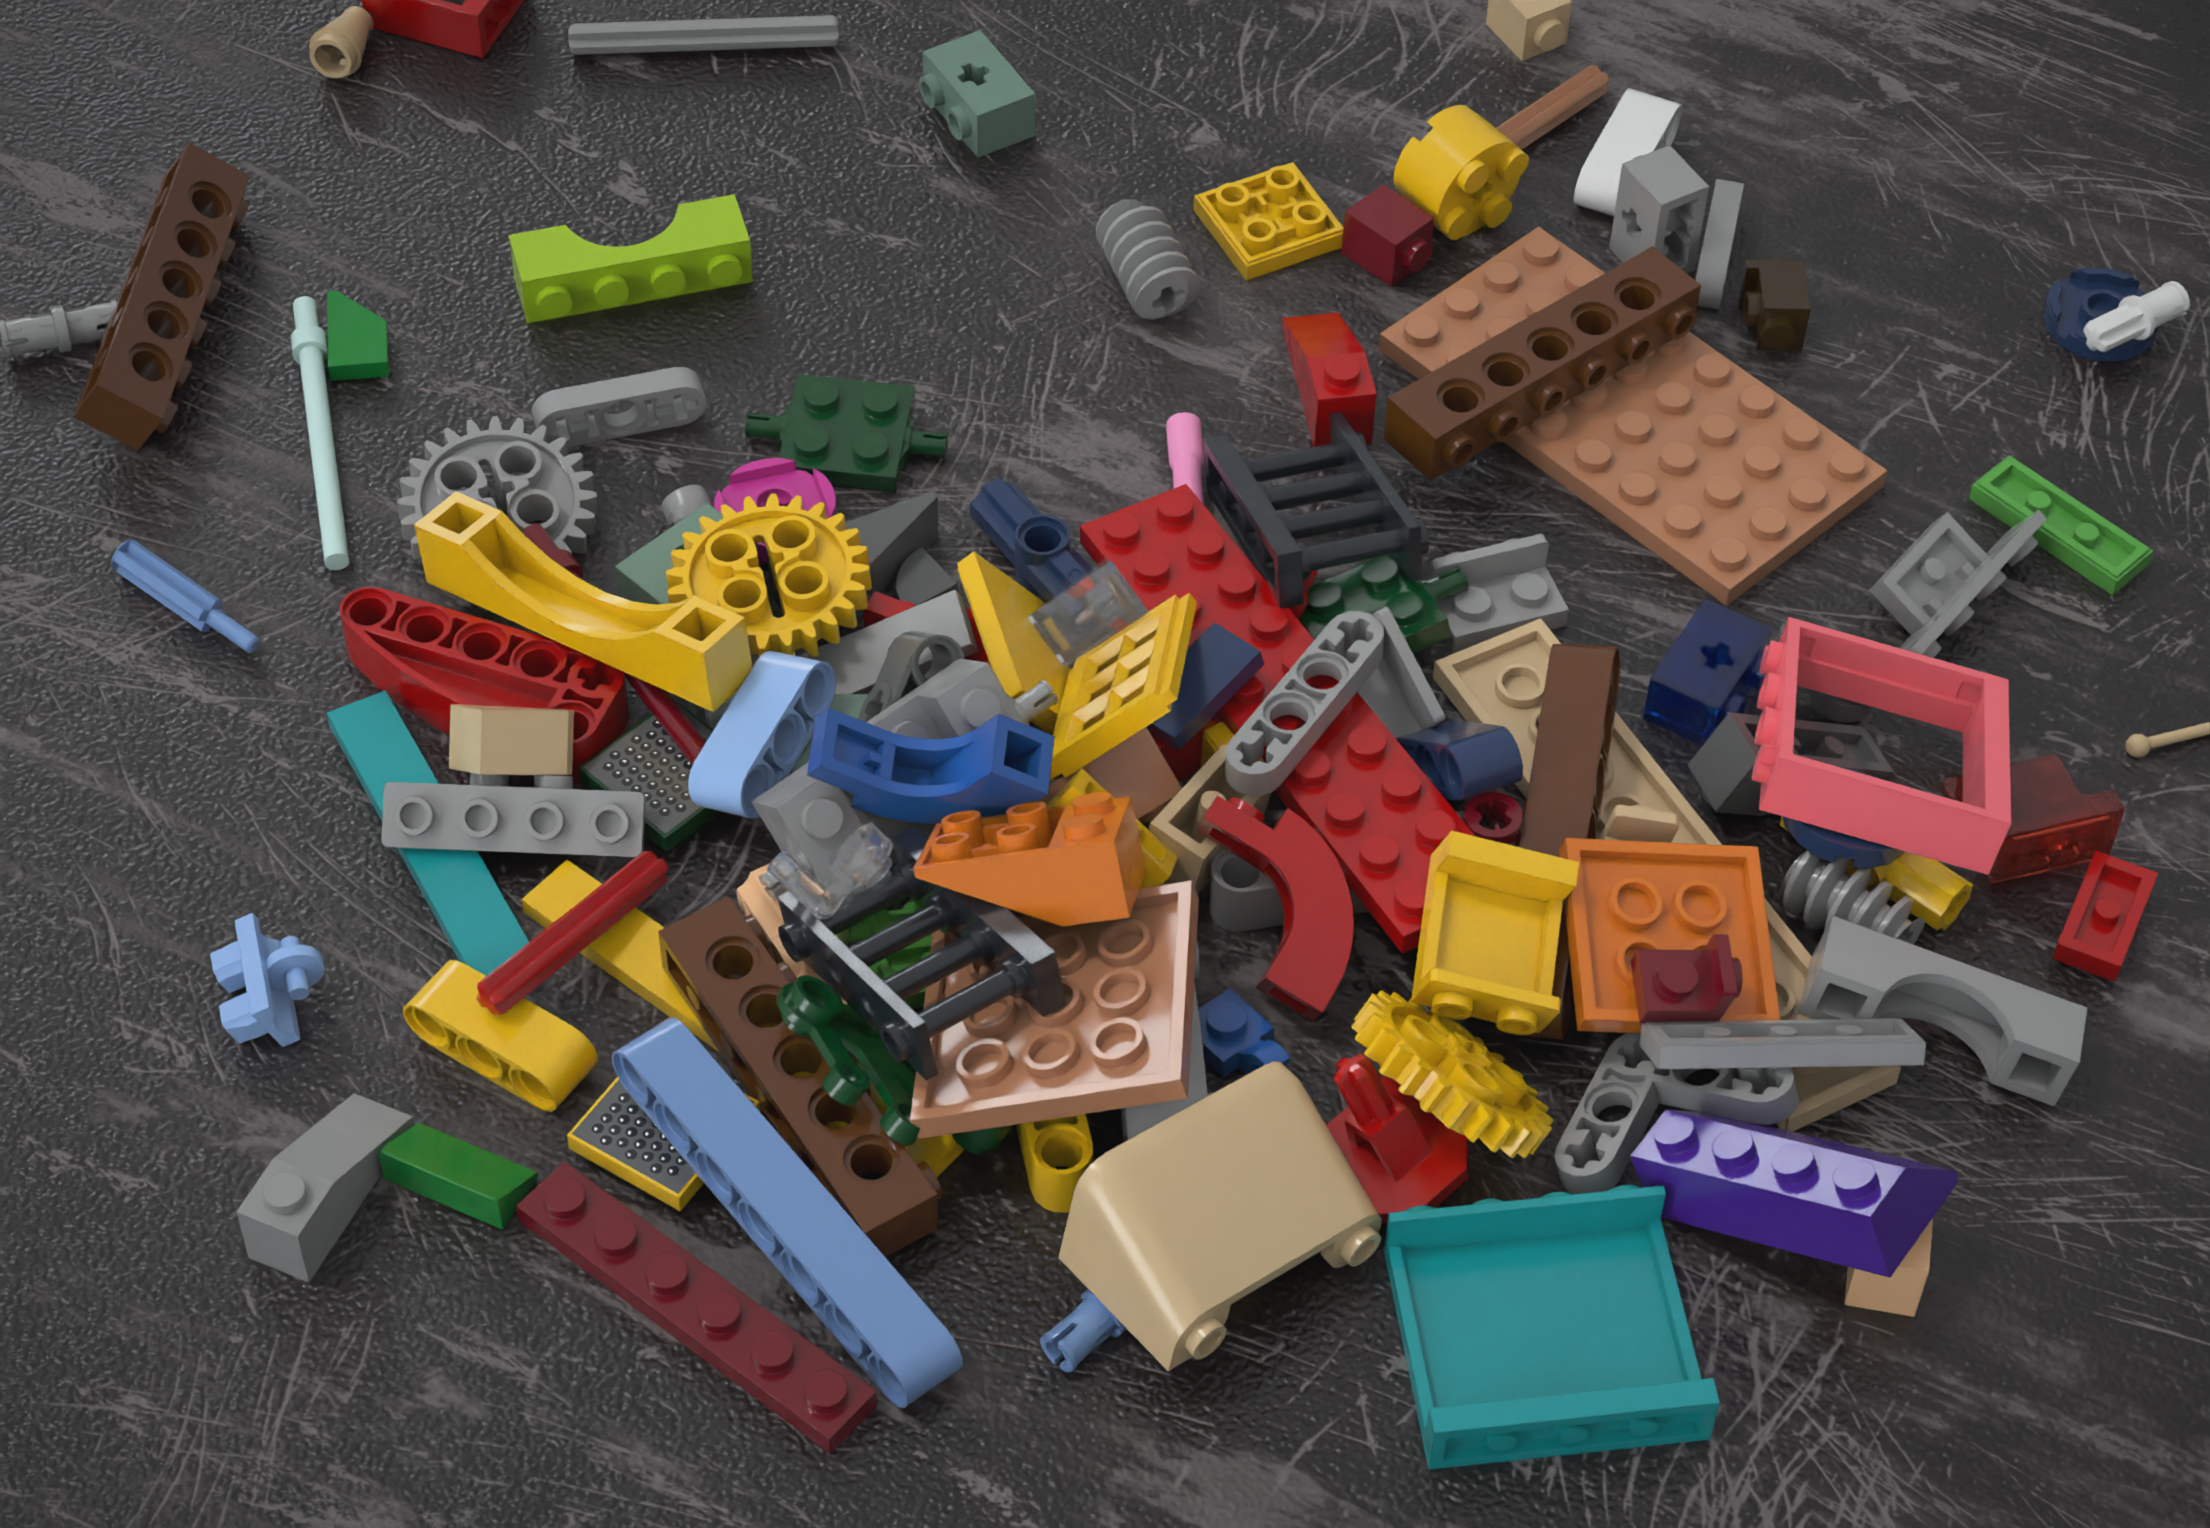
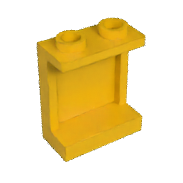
(1492, 933)

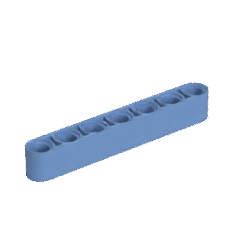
(788, 1212)

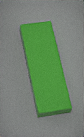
(2071, 529)

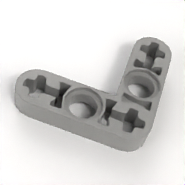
(1642, 1090)

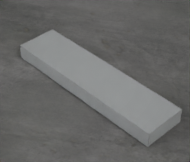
(1781, 1043)

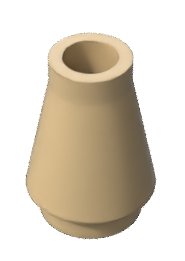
(340, 45)

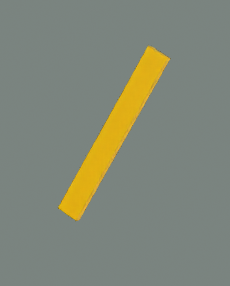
(633, 957)

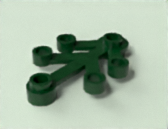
(818, 1013)

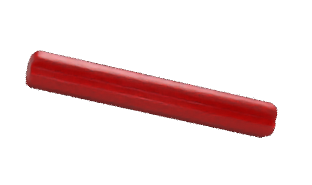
(571, 933)

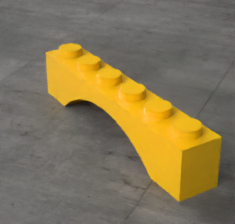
(678, 646)

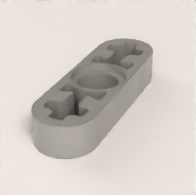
(1718, 242)
(640, 418)

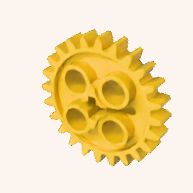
(813, 564)
(1452, 1074)

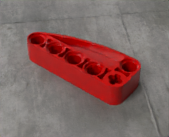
(447, 657)

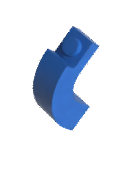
(931, 778)

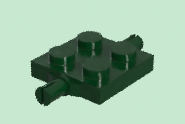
(849, 431)
(1382, 585)

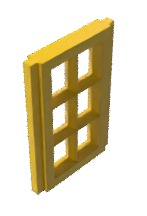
(1122, 685)

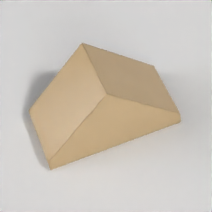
(510, 740)

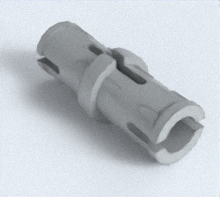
(56, 329)

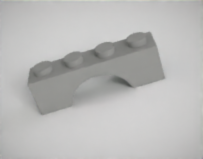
(2018, 1032)

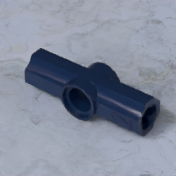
(1031, 541)

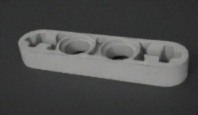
(1299, 699)

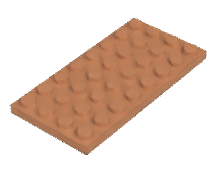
(1666, 449)

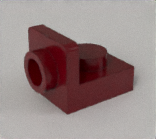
(1686, 982)

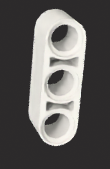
(1635, 129)

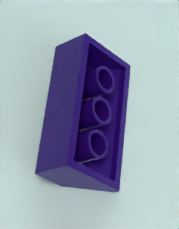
(1791, 1189)

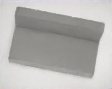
(1398, 686)

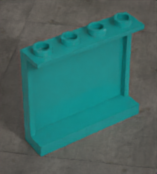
(1545, 1327)

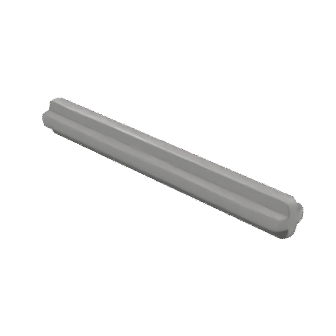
(703, 35)

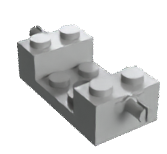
(816, 817)

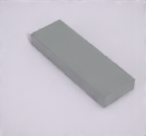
(863, 652)

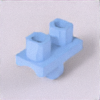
(273, 978)

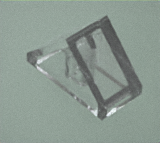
(1087, 612)

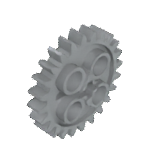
(551, 491)

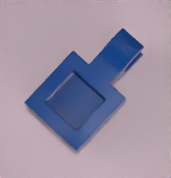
(1237, 1036)

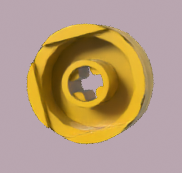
(1461, 172)

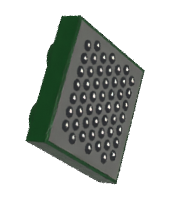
(652, 764)

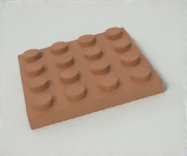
(1107, 1049)

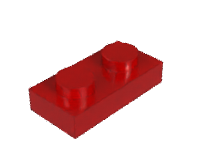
(2105, 916)

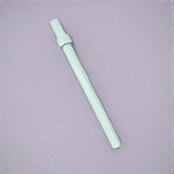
(311, 351)

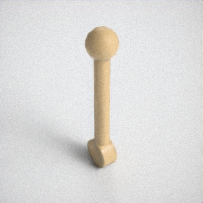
(2139, 745)

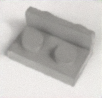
(1505, 591)

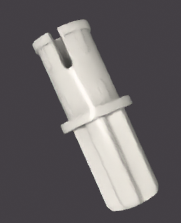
(2137, 317)

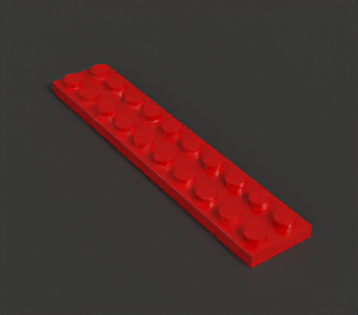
(1356, 778)

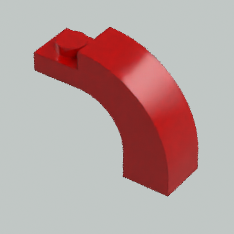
(1312, 898)

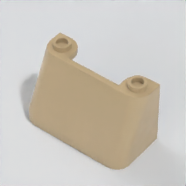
(1214, 1211)

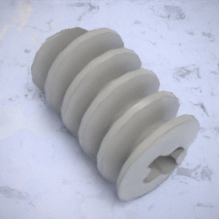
(1147, 259)
(1825, 890)

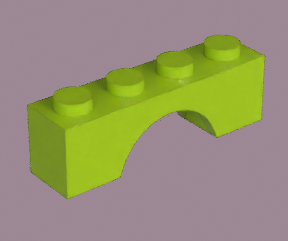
(571, 276)

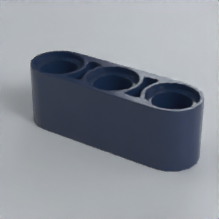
(1465, 757)

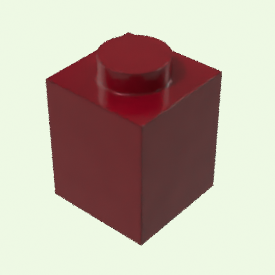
(1387, 235)

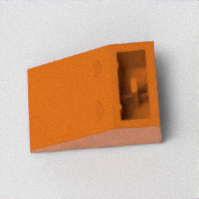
(1041, 861)

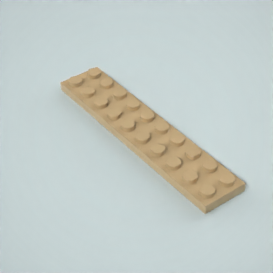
(1505, 686)

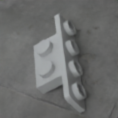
(1943, 574)
(514, 819)

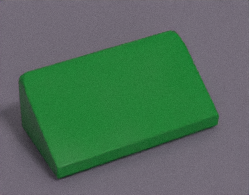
(456, 1174)

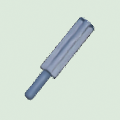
(179, 593)

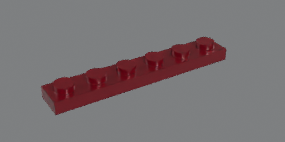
(698, 1307)

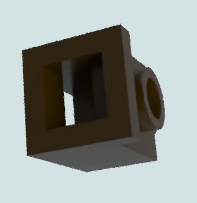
(1775, 303)

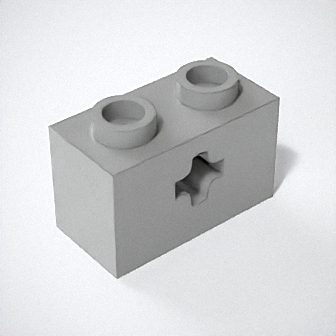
(1660, 207)

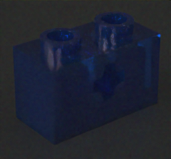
(1707, 672)

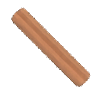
(1555, 106)

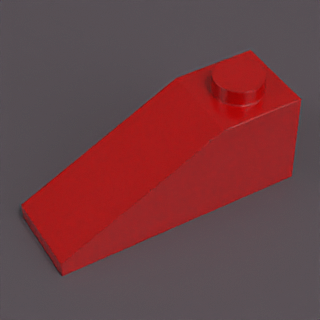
(1330, 374)

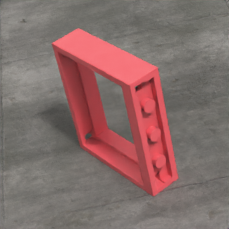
(1866, 806)

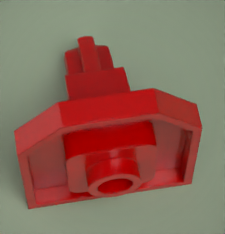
(1393, 1144)

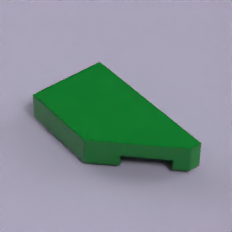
(355, 340)

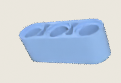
(761, 732)

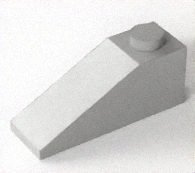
(317, 1186)

